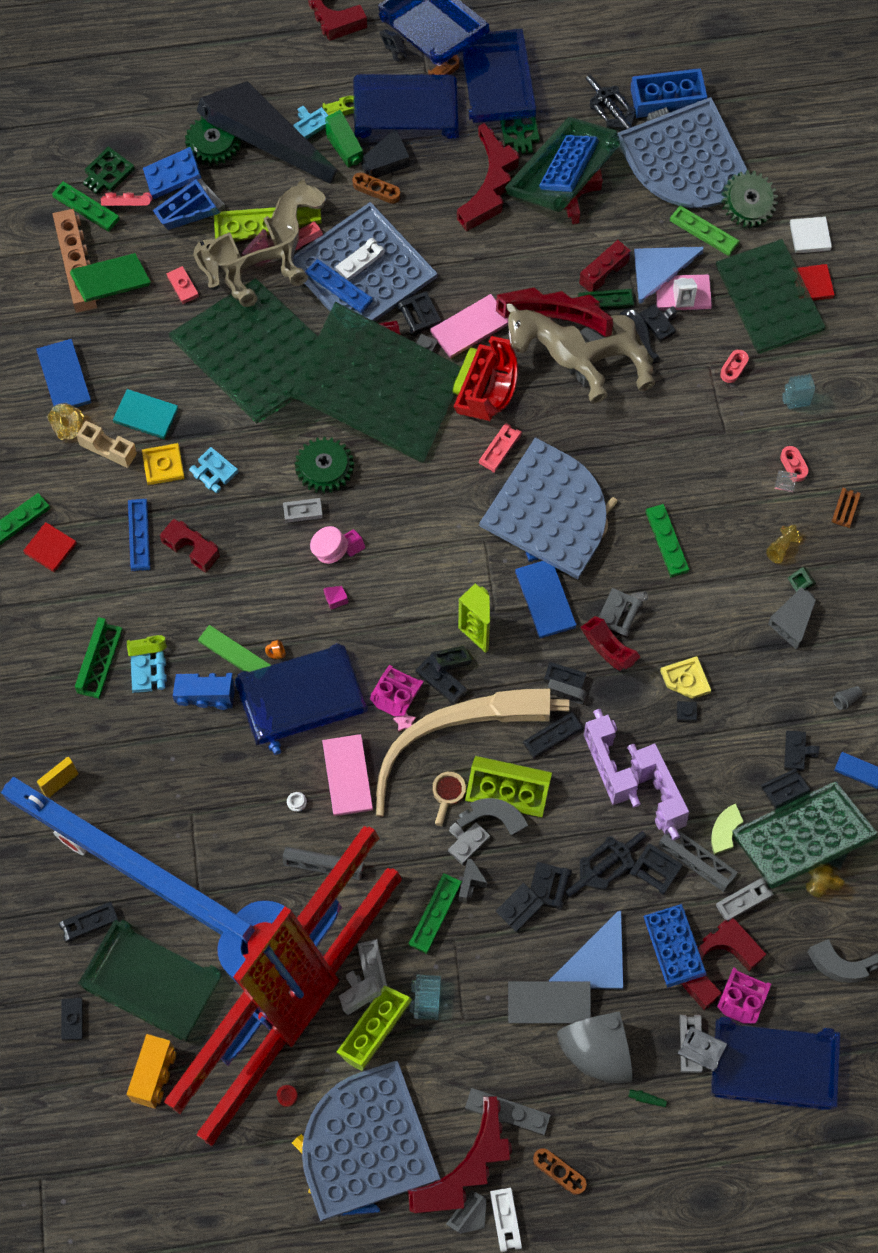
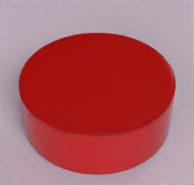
(287, 1095)

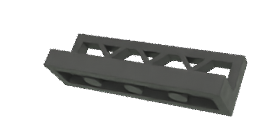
(695, 862)

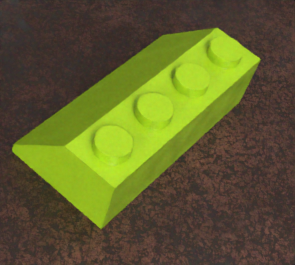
(475, 616)
(512, 783)
(373, 1027)

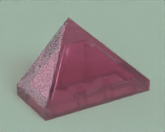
(260, 242)

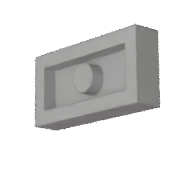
(302, 510)

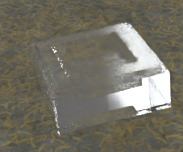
(785, 481)

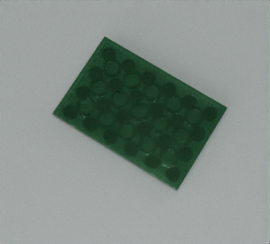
(770, 296)
(804, 834)

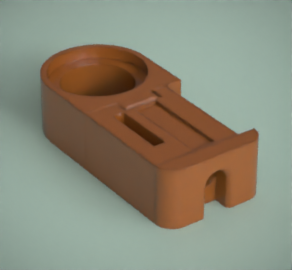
(445, 68)

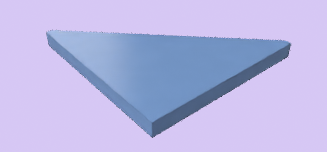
(659, 266)
(598, 959)

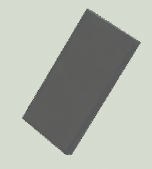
(548, 1001)

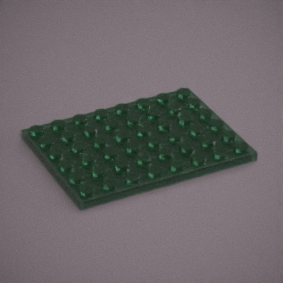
(249, 350)
(377, 382)

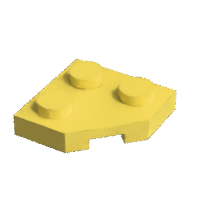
(686, 678)

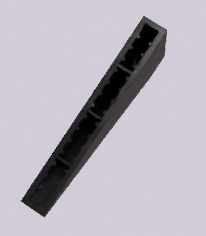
(253, 119)

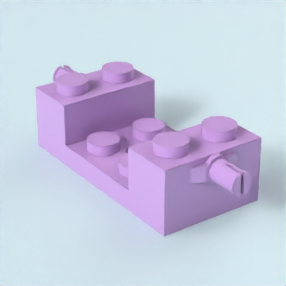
(619, 785)
(672, 811)

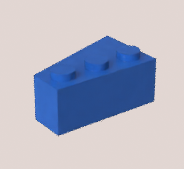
(186, 206)
(204, 690)

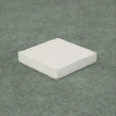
(810, 235)

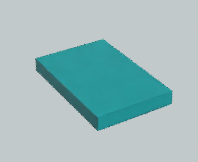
(145, 414)

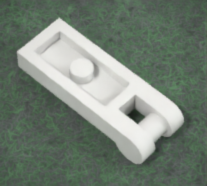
(360, 259)
(505, 1218)

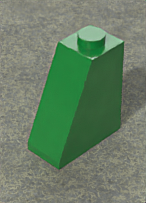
(343, 139)

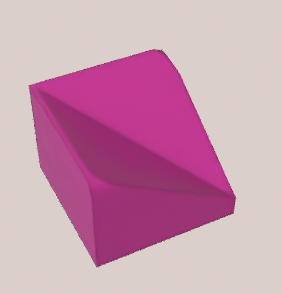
(335, 596)

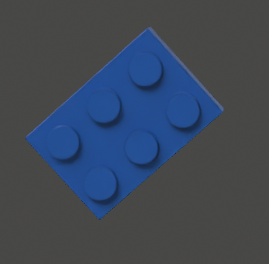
(172, 173)

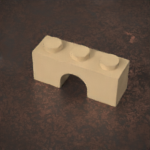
(97, 441)

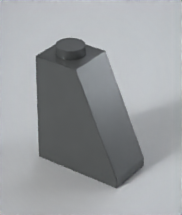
(793, 617)

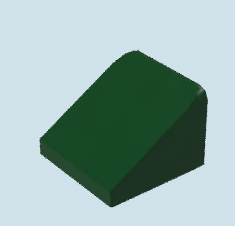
(801, 578)

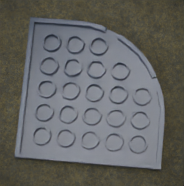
(684, 155)
(550, 509)
(365, 1143)

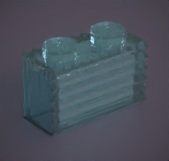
(799, 391)
(426, 997)

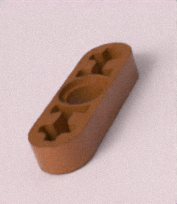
(381, 194)
(576, 1176)

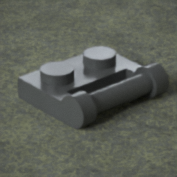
(614, 608)

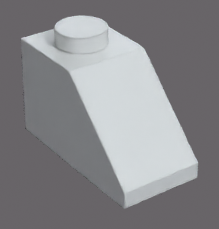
(684, 292)

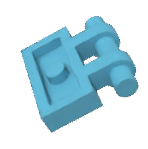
(218, 466)
(142, 674)

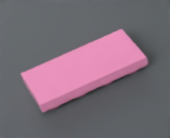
(469, 326)
(347, 775)

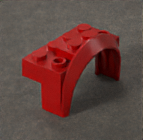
(501, 386)

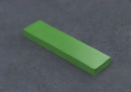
(704, 230)
(231, 650)

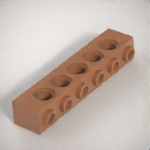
(65, 221)

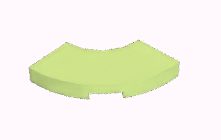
(722, 831)

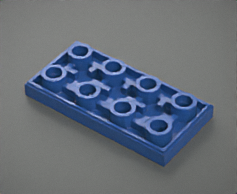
(569, 163)
(63, 374)
(545, 599)
(674, 945)

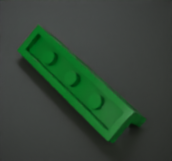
(91, 656)

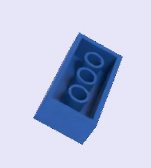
(667, 90)

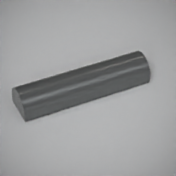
(314, 861)

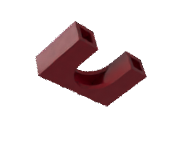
(338, 23)
(729, 938)

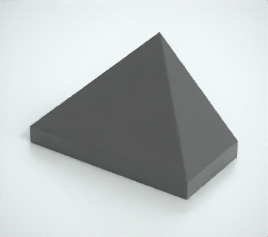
(471, 1216)

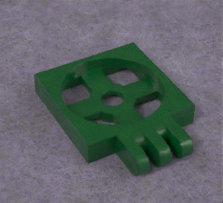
(521, 141)
(97, 182)

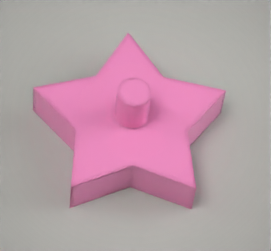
(404, 721)

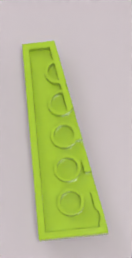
(250, 222)

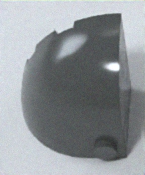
(598, 1047)

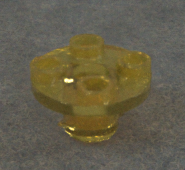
(65, 420)
(822, 880)

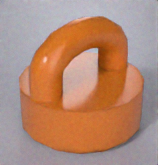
(277, 648)

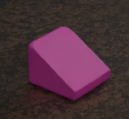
(355, 542)

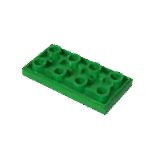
(110, 277)

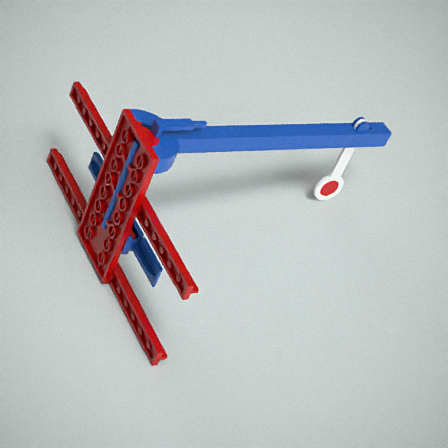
(258, 947)

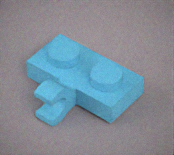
(310, 123)

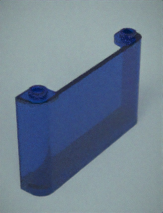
(435, 26)
(499, 78)
(405, 103)
(300, 694)
(777, 1066)

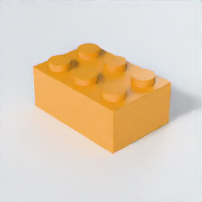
(151, 1071)

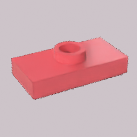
(182, 285)

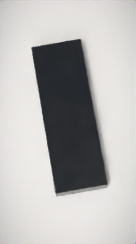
(552, 735)

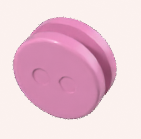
(329, 545)

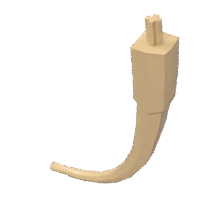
(502, 706)

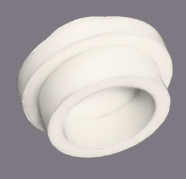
(296, 801)

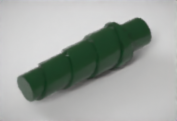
(646, 1098)

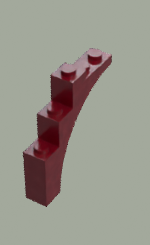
(487, 200)
(559, 305)
(488, 1147)

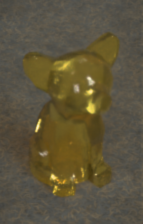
(778, 548)

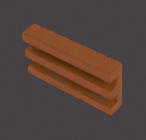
(850, 494)

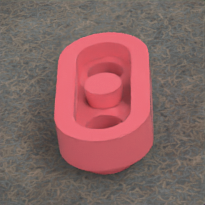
(734, 367)
(795, 464)

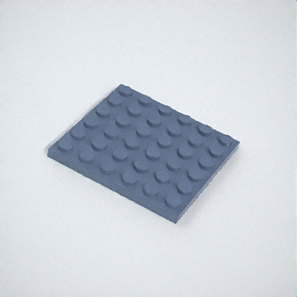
(387, 280)

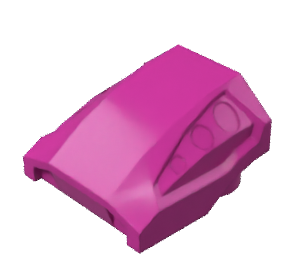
(395, 692)
(743, 997)

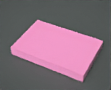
(665, 294)

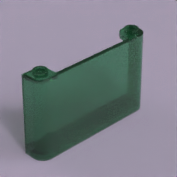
(527, 181)
(149, 981)

